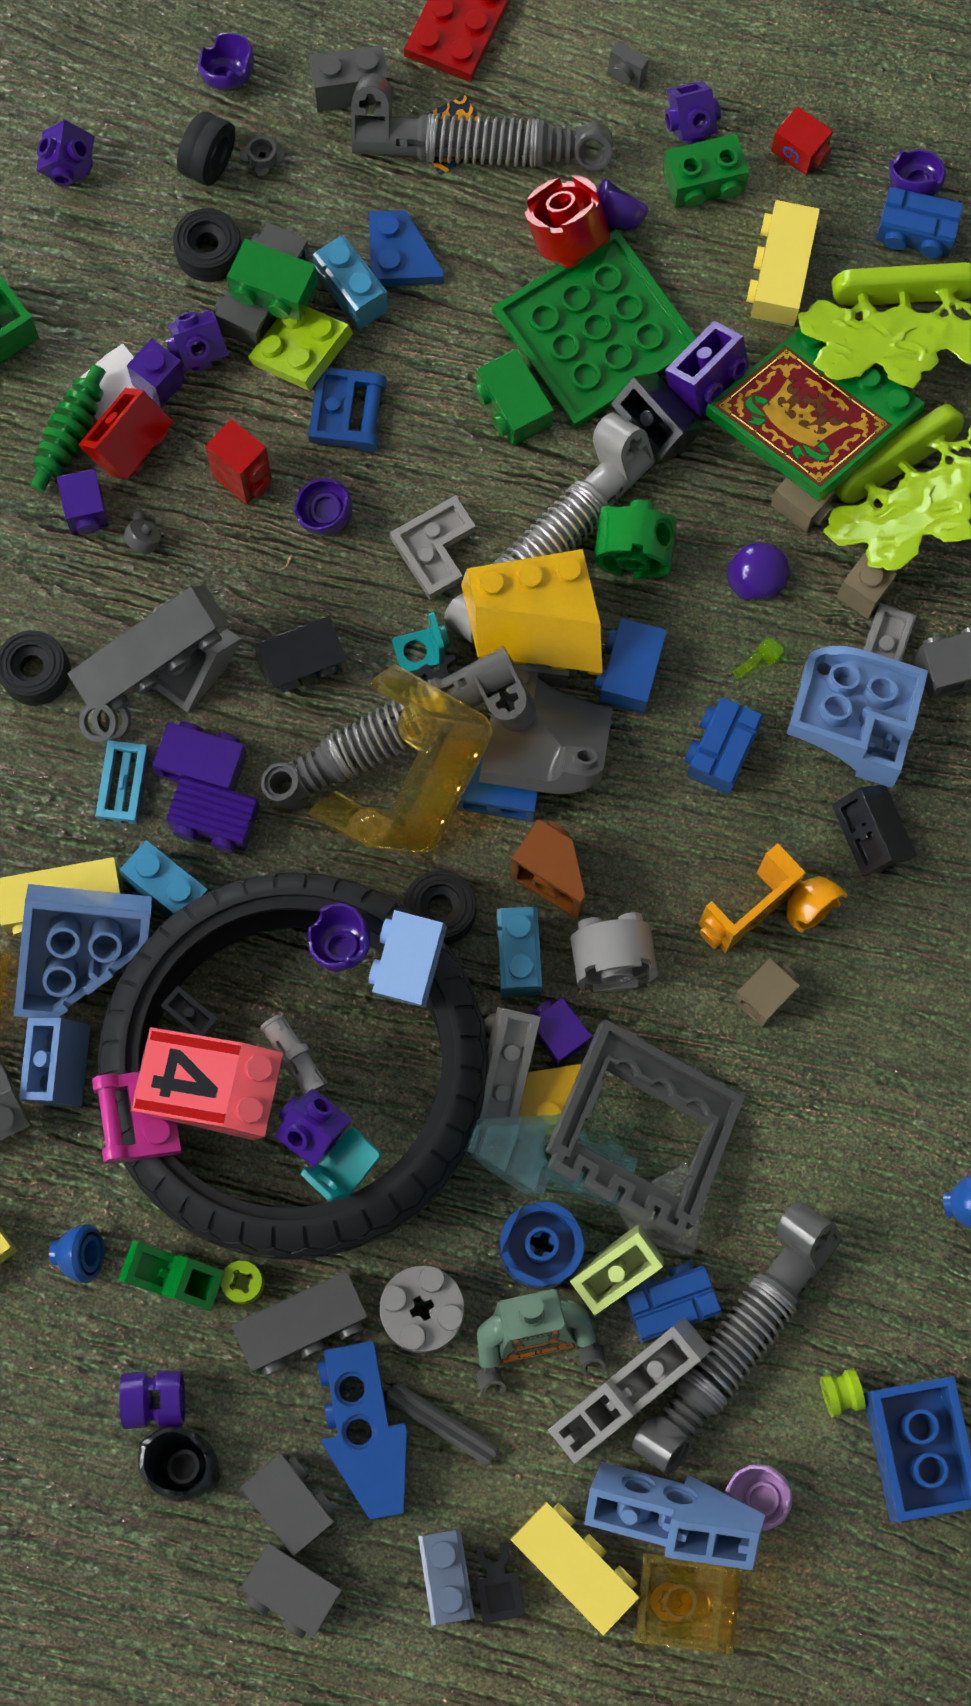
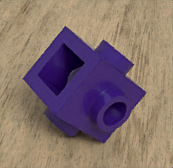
(692, 112)
(65, 153)
(196, 340)
(311, 1126)

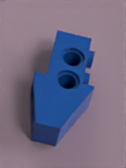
(378, 1467)

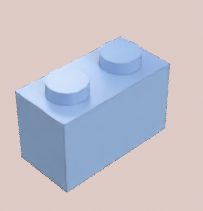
(407, 958)

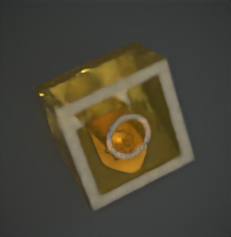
(687, 1605)

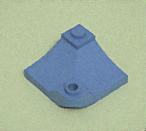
(859, 709)

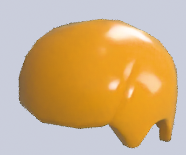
(812, 902)

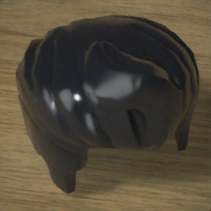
(178, 1464)

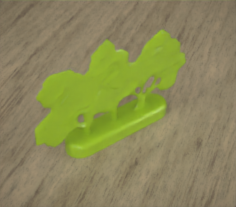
(900, 336)
(922, 502)

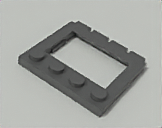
(669, 1082)

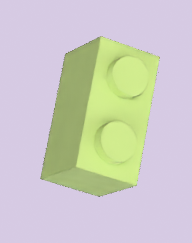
(617, 1269)

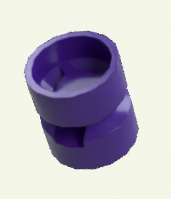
(137, 1399)

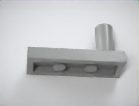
(508, 1060)

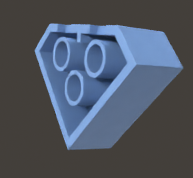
(74, 945)

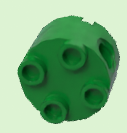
(635, 540)

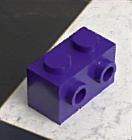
(707, 367)

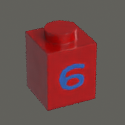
(802, 141)

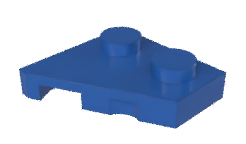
(400, 251)

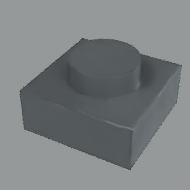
(628, 65)

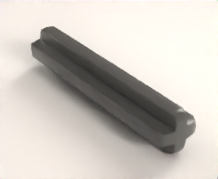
(442, 1423)

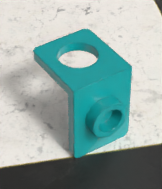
(434, 639)
(343, 1166)

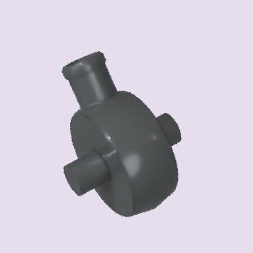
(141, 534)

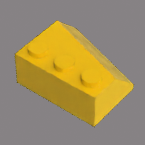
(537, 611)

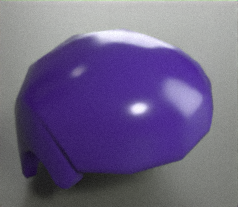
(226, 62)
(917, 172)
(620, 208)
(323, 507)
(758, 571)
(339, 937)

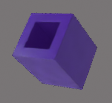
(156, 372)
(82, 502)
(560, 1031)

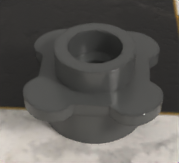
(262, 145)

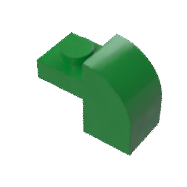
(171, 1276)

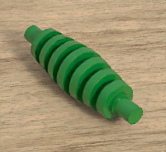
(67, 428)

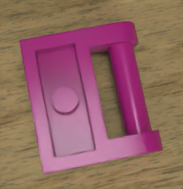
(152, 1135)

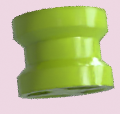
(252, 1286)
(842, 1392)

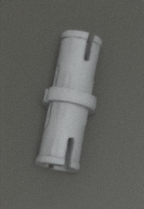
(295, 1054)

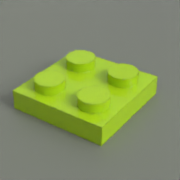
(301, 348)

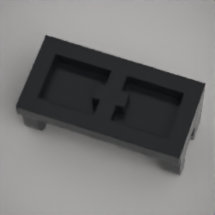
(873, 829)

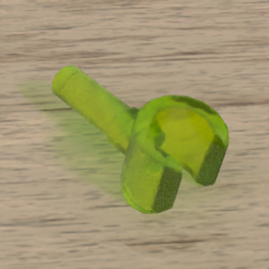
(768, 650)

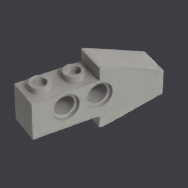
(629, 1390)

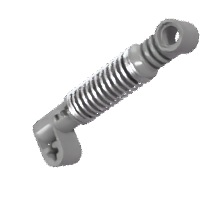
(623, 459)

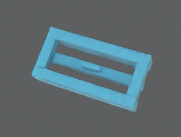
(118, 814)

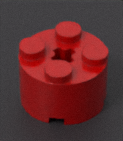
(566, 220)

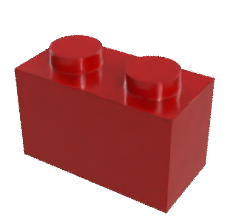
(126, 433)
(239, 462)

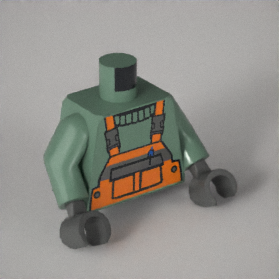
(531, 1328)

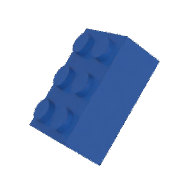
(921, 1448)

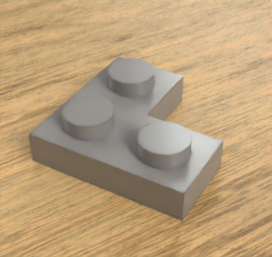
(425, 541)

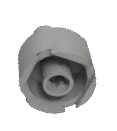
(613, 953)
(399, 1301)

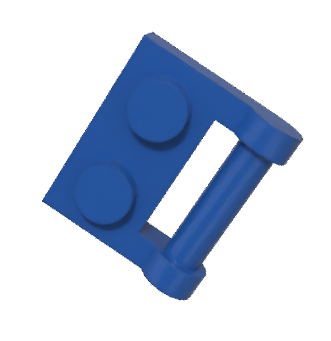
(334, 408)

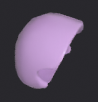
(764, 1491)

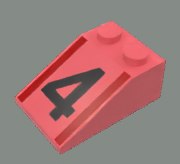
(207, 1083)

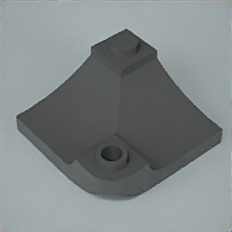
(557, 752)

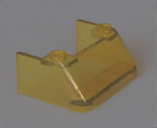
(450, 747)

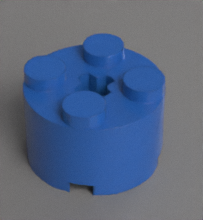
(530, 1224)

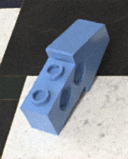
(686, 1518)

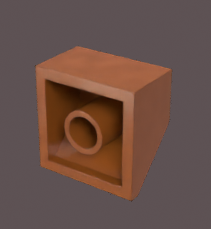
(550, 867)

